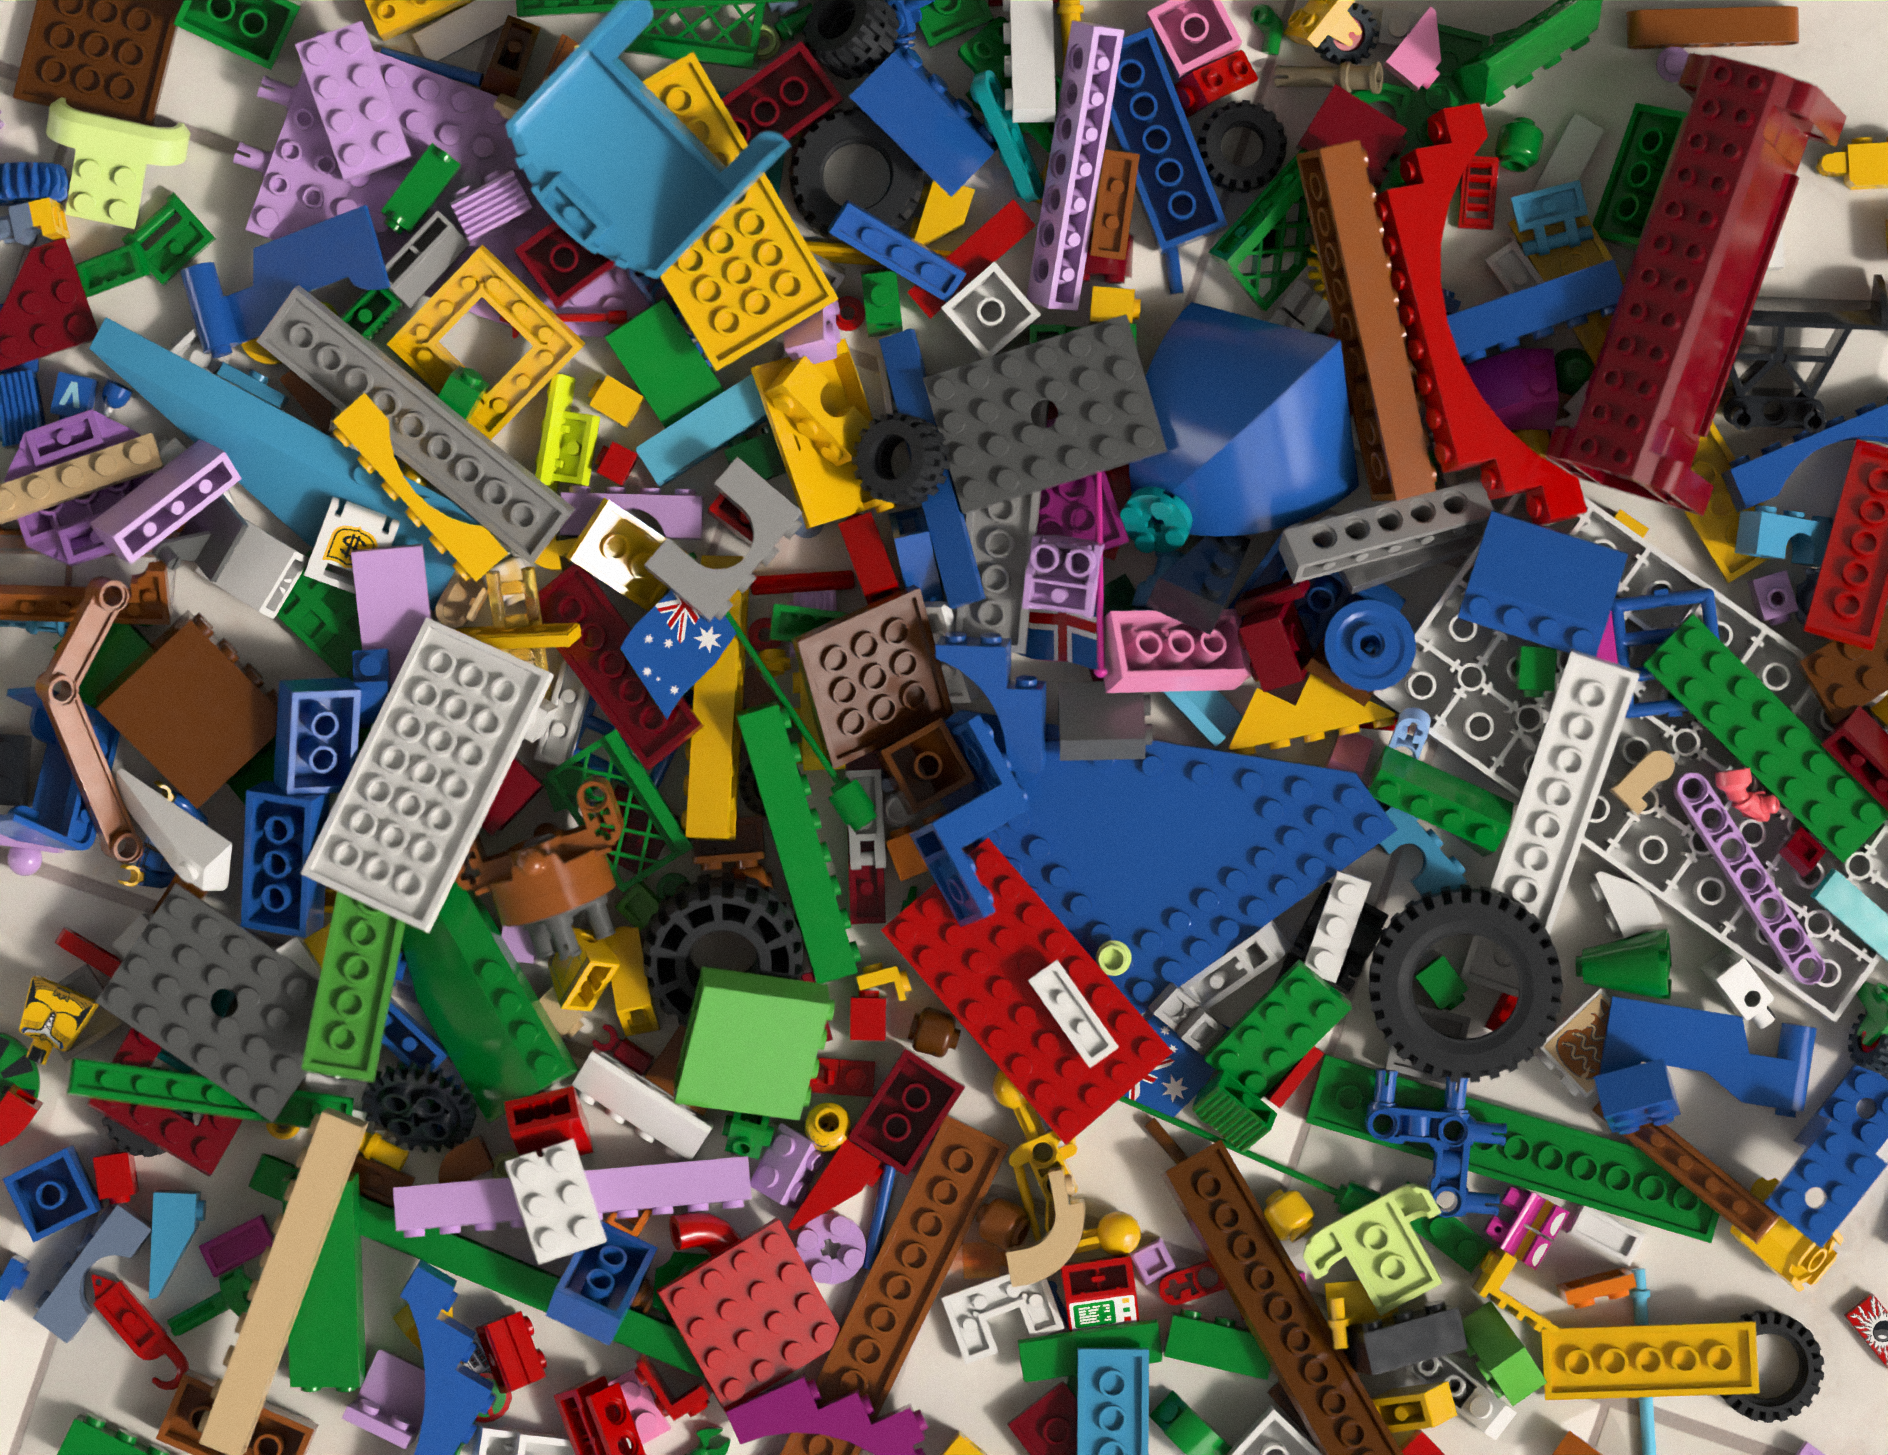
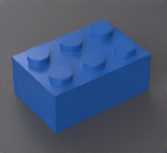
(316, 734)
(602, 1284)

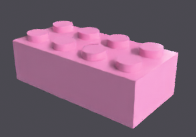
(1164, 655)

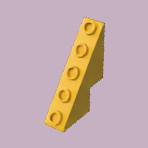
(1317, 711)

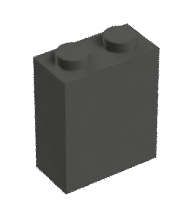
(1102, 723)

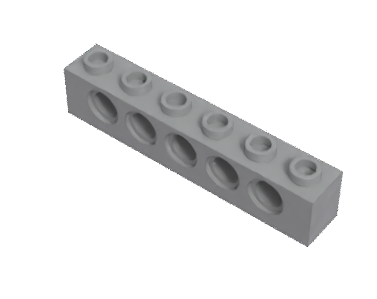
(1309, 561)

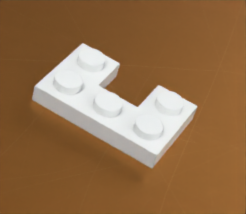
(973, 1305)

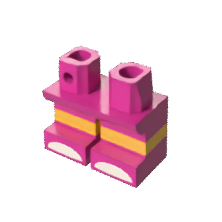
(1529, 1210)

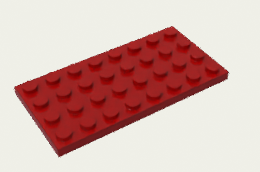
(985, 984)

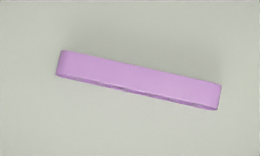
(1763, 888)

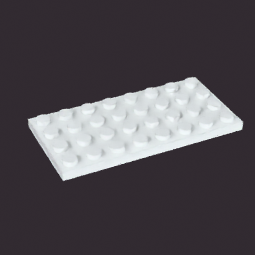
(427, 774)

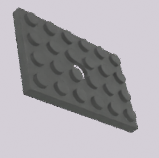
(1100, 424)
(168, 992)

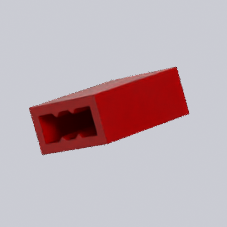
(547, 1121)

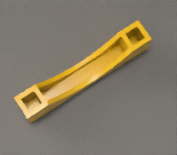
(370, 433)

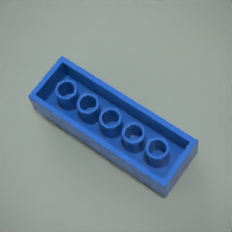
(1170, 172)
(1536, 311)

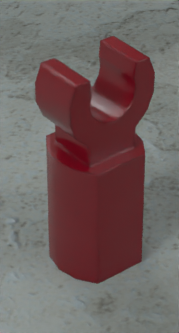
(625, 1051)

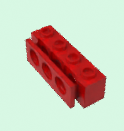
(593, 1421)

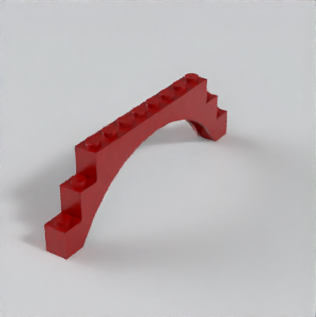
(1461, 421)

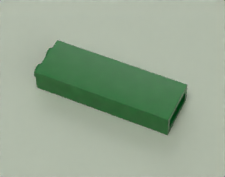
(330, 1326)

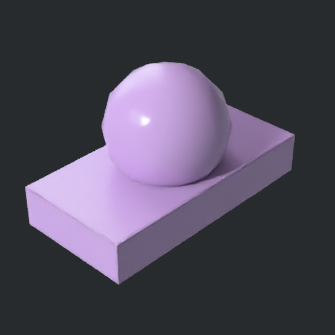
(25, 857)

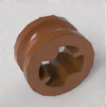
(644, 1296)

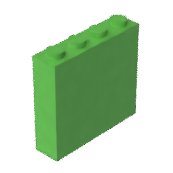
(752, 1043)

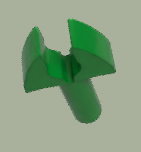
(705, 1435)

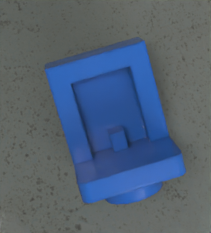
(14, 1276)

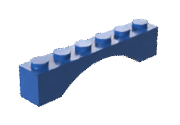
(1764, 477)

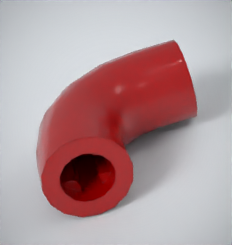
(701, 1231)

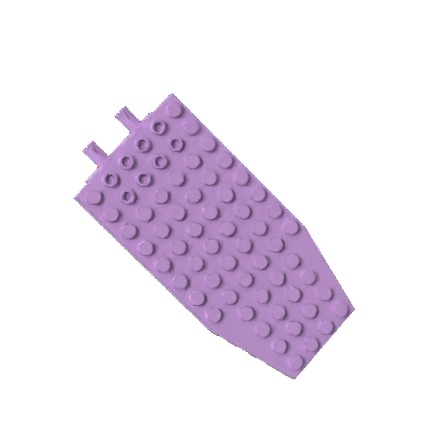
(307, 187)

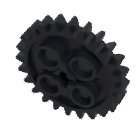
(419, 1107)

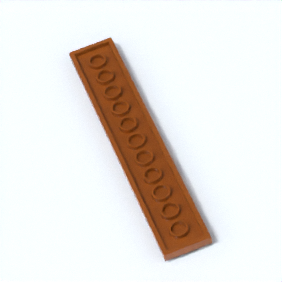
(906, 1274)

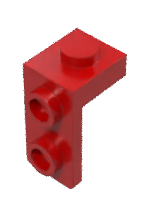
(1214, 82)

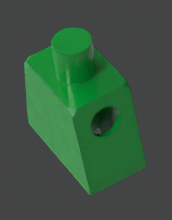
(881, 302)

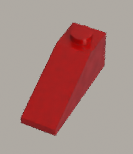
(841, 1179)

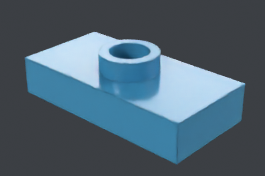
(253, 383)

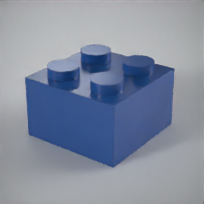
(1637, 1096)
(53, 1193)

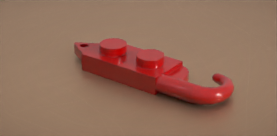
(137, 1326)

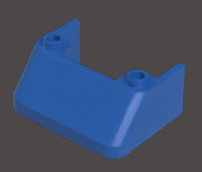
(58, 810)

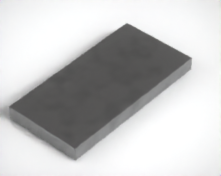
(1384, 570)

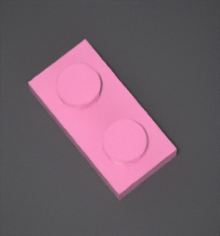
(643, 1410)

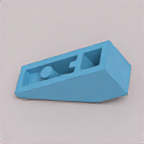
(174, 1224)

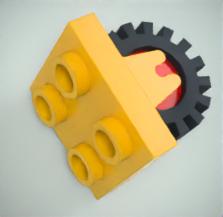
(1334, 29)

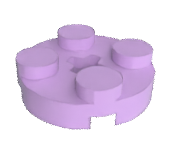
(850, 1255)

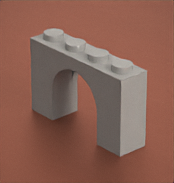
(710, 589)

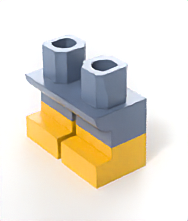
(32, 219)

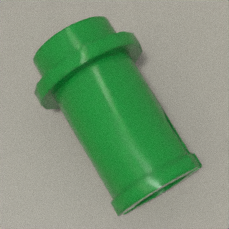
(792, 24)

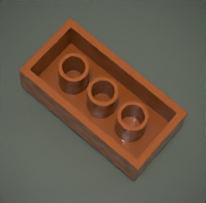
(275, 1432)

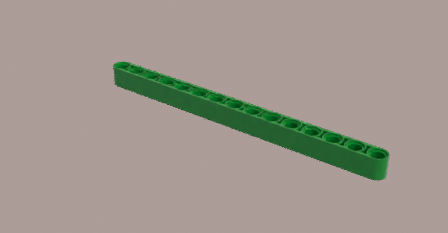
(488, 1268)

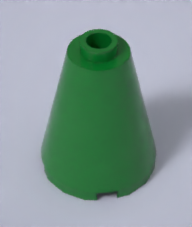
(1630, 965)

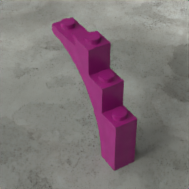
(795, 1408)

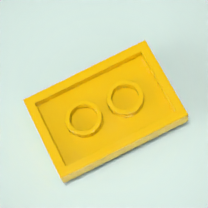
(615, 551)

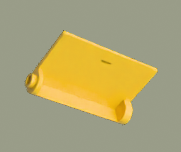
(818, 485)

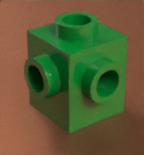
(747, 1134)

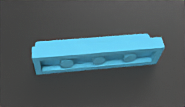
(703, 432)
(1207, 713)

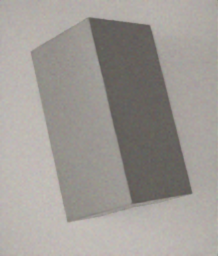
(425, 259)

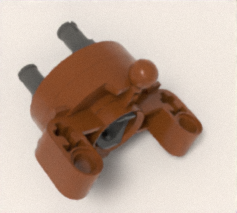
(553, 876)

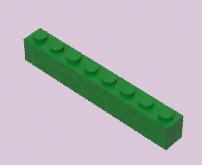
(797, 842)

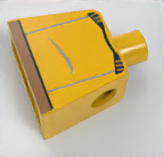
(584, 977)

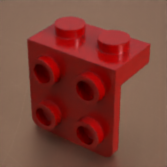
(690, 1402)

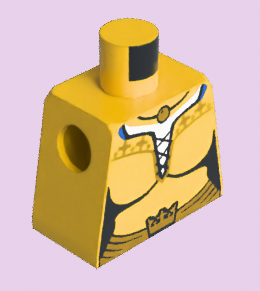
(54, 1017)

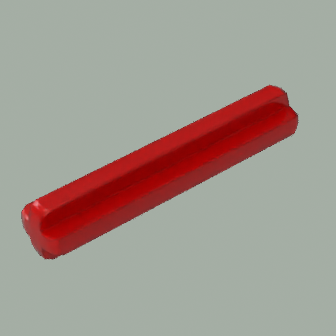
(803, 582)

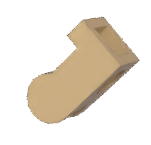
(1640, 778)

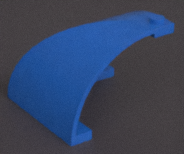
(1248, 423)

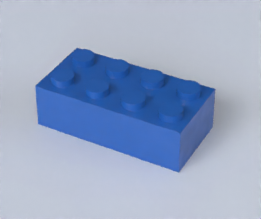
(276, 847)

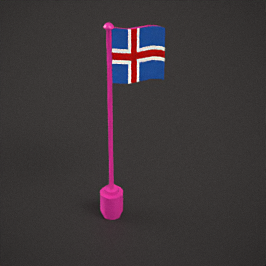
(1068, 635)

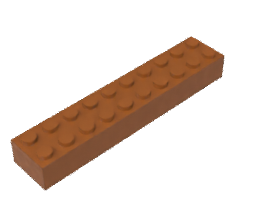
(1367, 321)

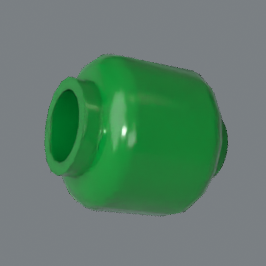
(1519, 144)

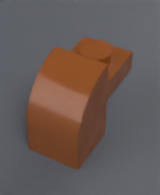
(466, 1161)

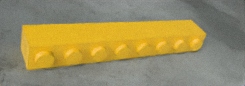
(716, 747)

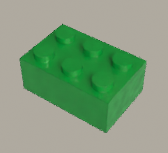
(242, 26)

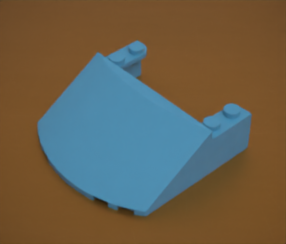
(619, 161)

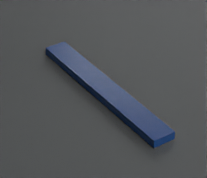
(943, 509)

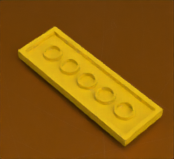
(1650, 1360)

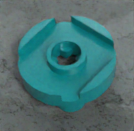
(1150, 535)

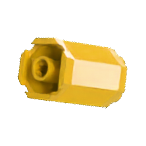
(1787, 1249)

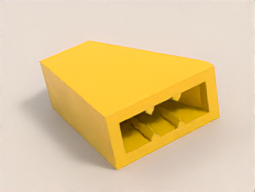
(630, 986)

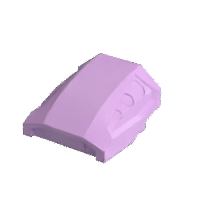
(1062, 574)

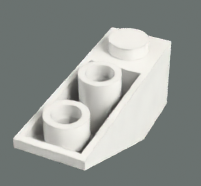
(1469, 1395)

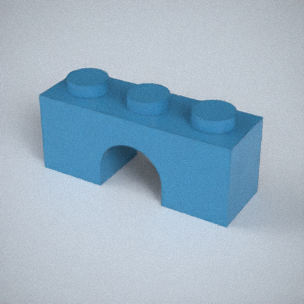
(1766, 535)
(1437, 868)

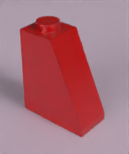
(869, 557)

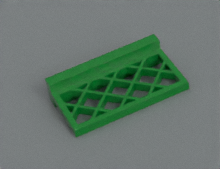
(705, 51)
(1247, 236)
(645, 792)

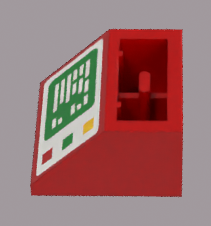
(1099, 1292)

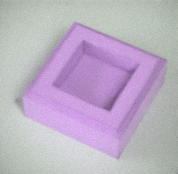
(1153, 1261)

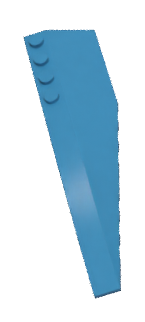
(276, 455)

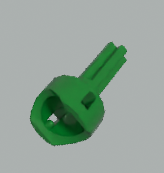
(233, 1296)

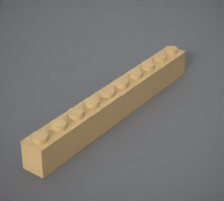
(283, 1281)

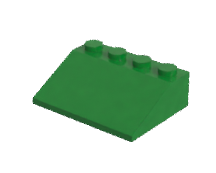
(1527, 48)

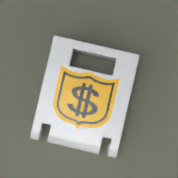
(340, 534)

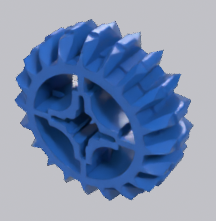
(32, 181)

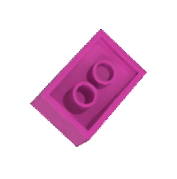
(1519, 387)

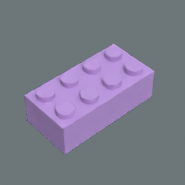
(353, 101)

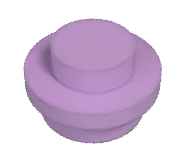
(1671, 63)

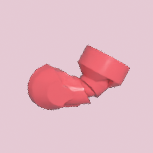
(1753, 805)

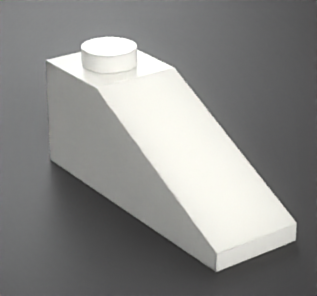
(1238, 966)

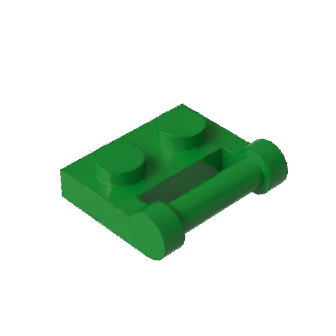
(177, 246)

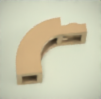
(1046, 1256)

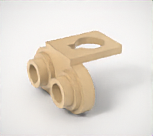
(461, 601)

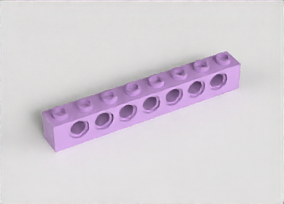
(1075, 165)

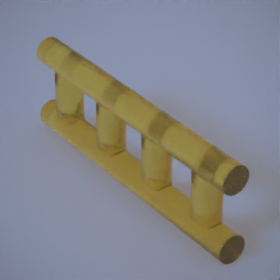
(532, 618)

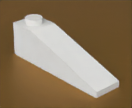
(186, 843)

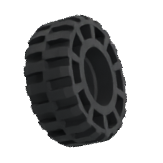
(710, 907)

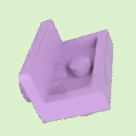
(787, 1167)

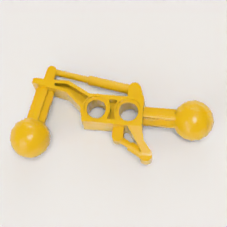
(1116, 1232)

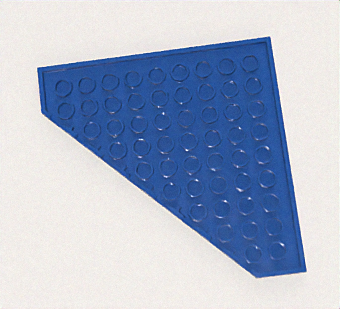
(1177, 847)

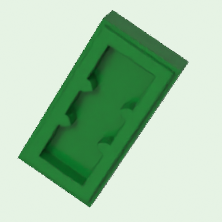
(112, 269)

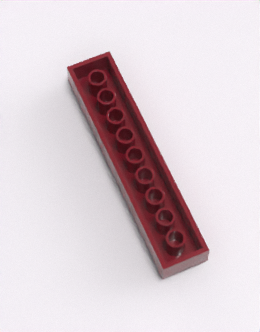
(778, 98)

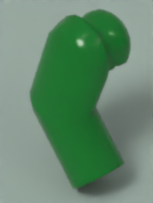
(1271, 27)

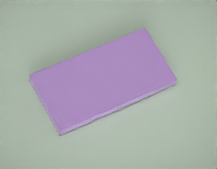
(391, 599)

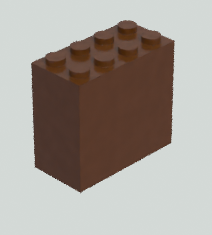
(192, 708)

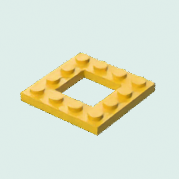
(488, 278)

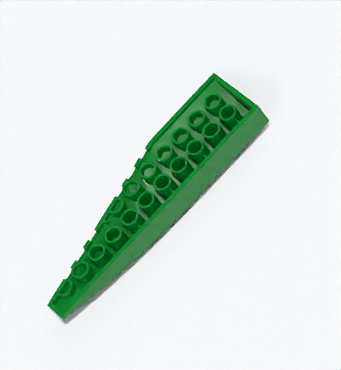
(482, 1003)

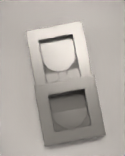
(1187, 1018)

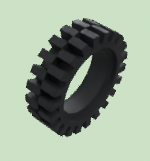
(1808, 1375)

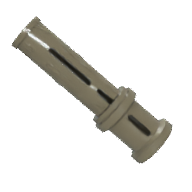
(1346, 76)

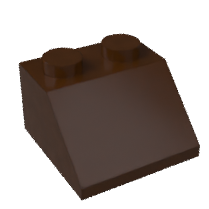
(925, 767)

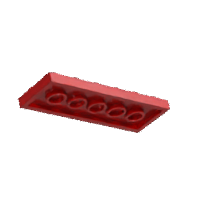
(1854, 568)

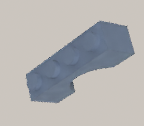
(67, 1306)

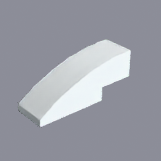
(513, 1441)

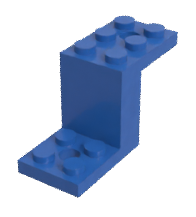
(997, 803)
(1836, 1157)

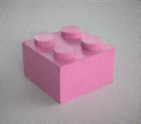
(1193, 33)

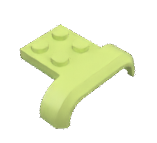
(112, 160)
(1381, 1247)

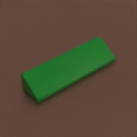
(1057, 1353)

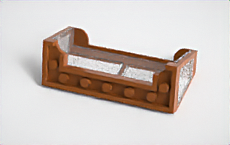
(51, 591)

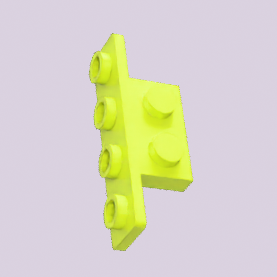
(566, 438)

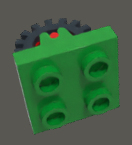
(1871, 1033)

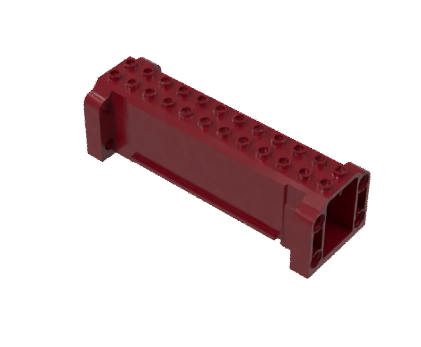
(1694, 280)

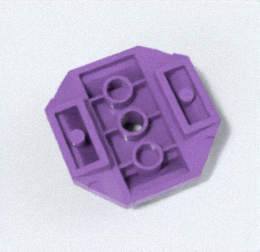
(65, 529)

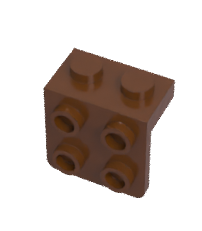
(745, 849)

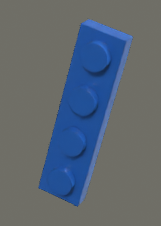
(896, 251)

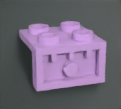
(390, 1400)

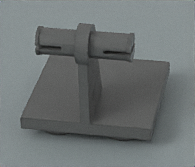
(205, 539)

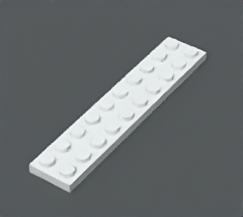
(1556, 803)

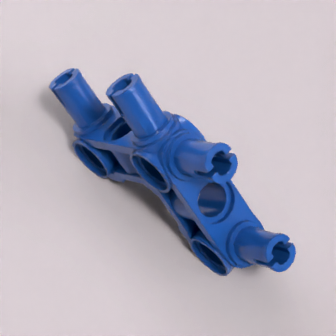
(1427, 1126)

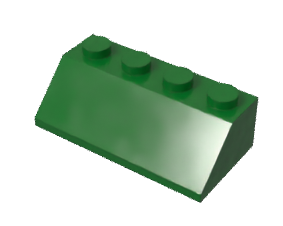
(1637, 174)

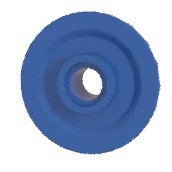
(1385, 630)

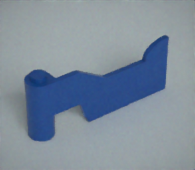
(306, 258)
(1711, 1044)

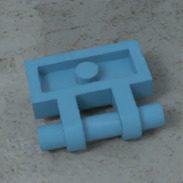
(1548, 207)

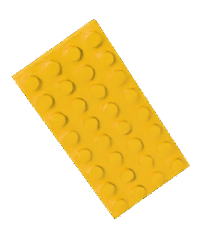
(752, 266)

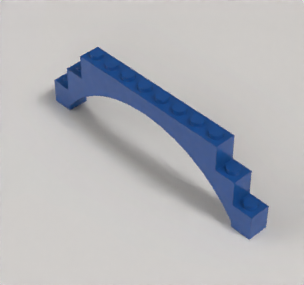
(451, 1390)

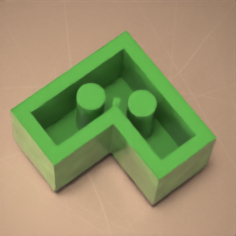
(1501, 1355)

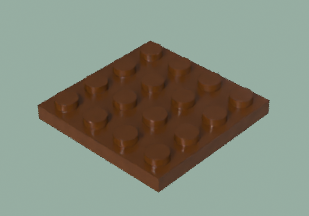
(99, 56)
(872, 676)

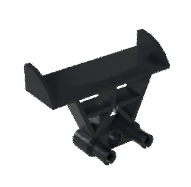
(1798, 407)

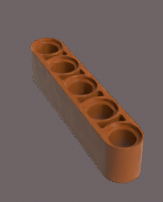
(1712, 27)

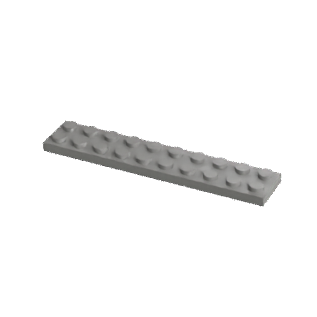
(421, 425)

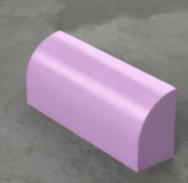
(165, 501)

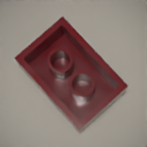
(906, 1111)

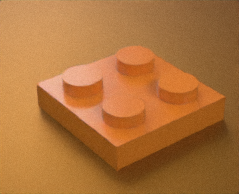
(1608, 1283)

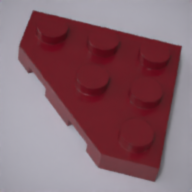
(45, 308)

